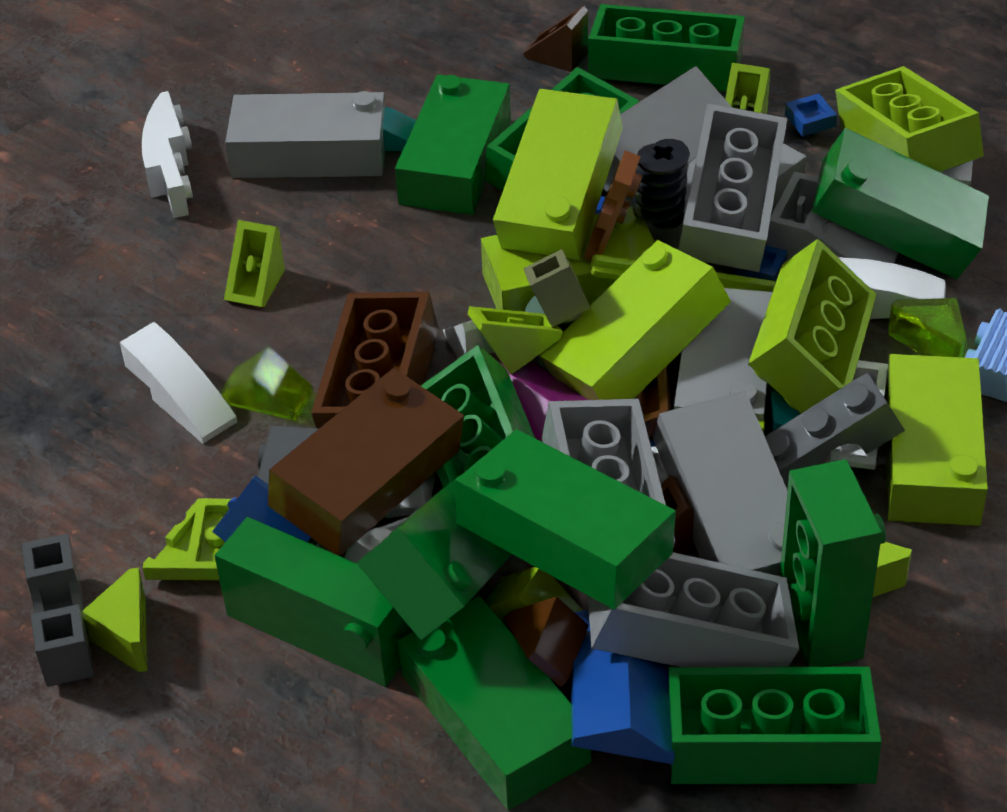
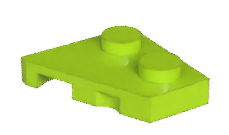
(190, 545)

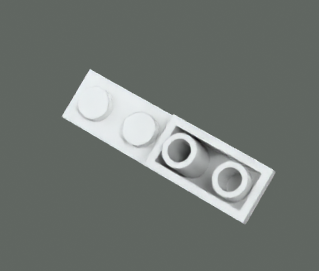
(165, 154)

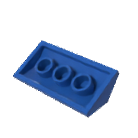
(620, 703)

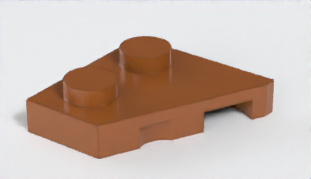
(614, 205)

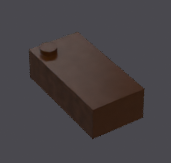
(371, 339)
(364, 461)

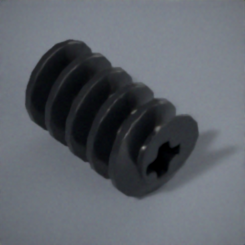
(663, 183)

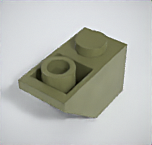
(557, 288)

